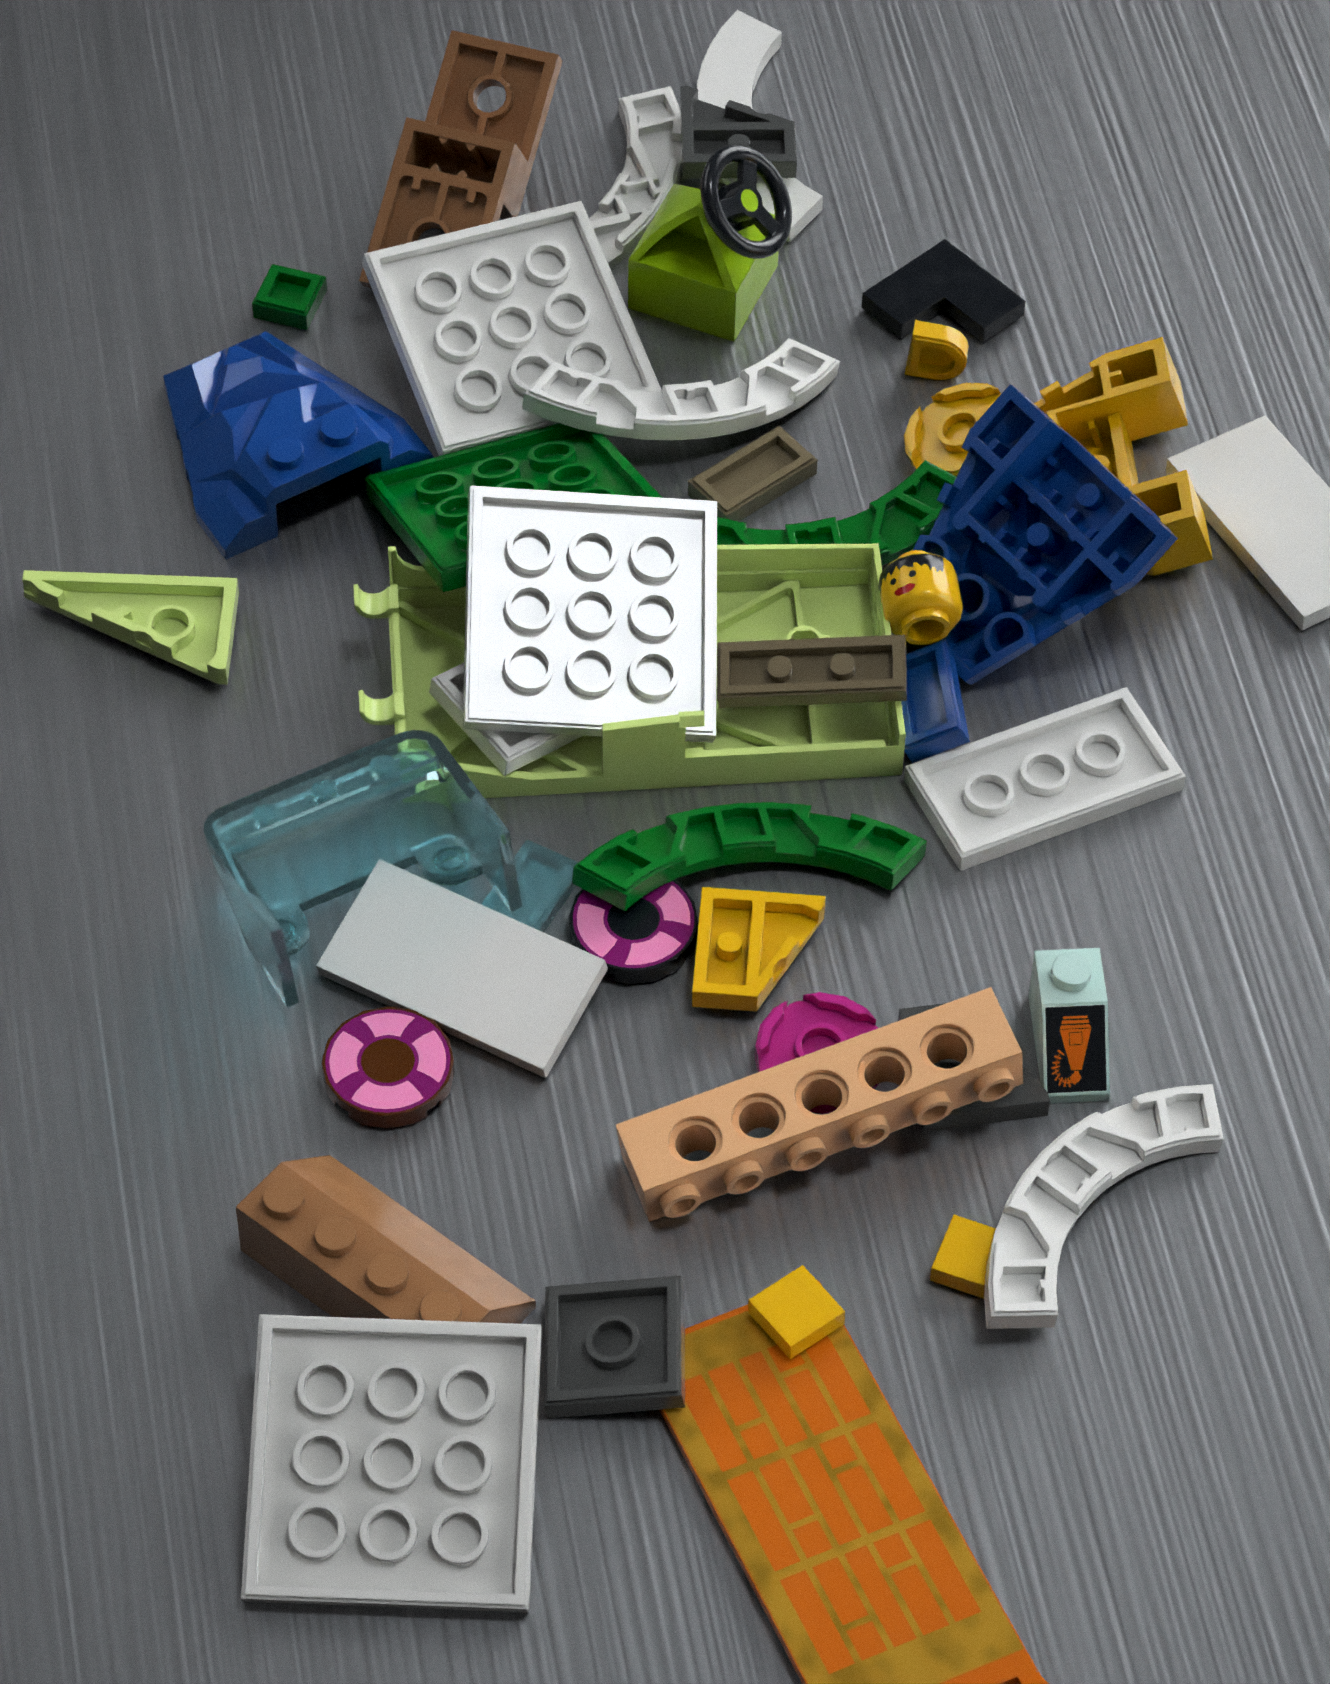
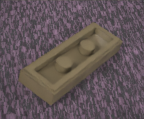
(811, 671)

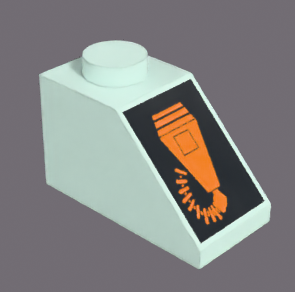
(1070, 1024)

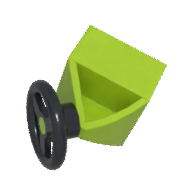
(712, 247)

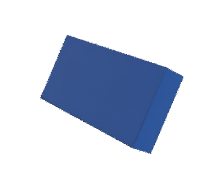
(934, 703)

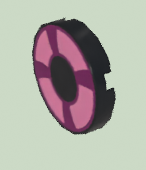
(638, 942)

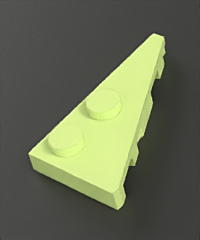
(165, 615)

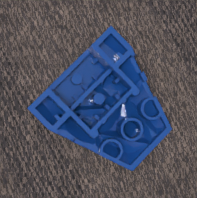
(268, 427)
(1034, 535)

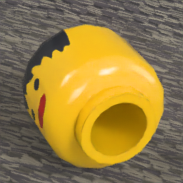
(920, 597)

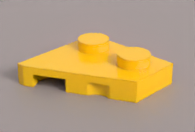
(749, 944)

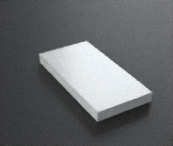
(1267, 512)
(1043, 778)
(462, 967)

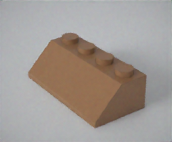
(365, 1252)

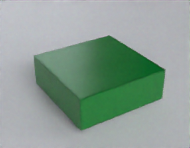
(289, 297)

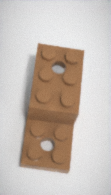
(462, 161)

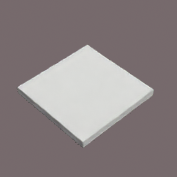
(493, 309)
(588, 611)
(392, 1463)

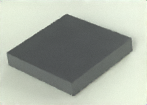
(614, 1347)

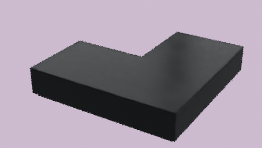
(948, 283)

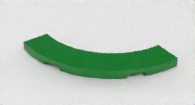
(891, 520)
(746, 833)

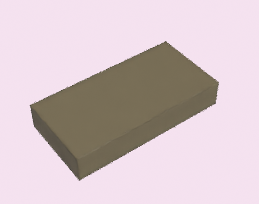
(754, 475)

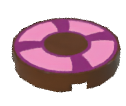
(388, 1066)

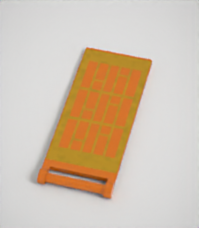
(836, 1515)

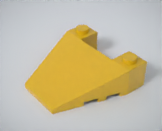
(1128, 399)

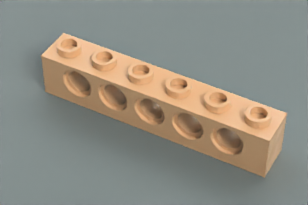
(838, 1076)

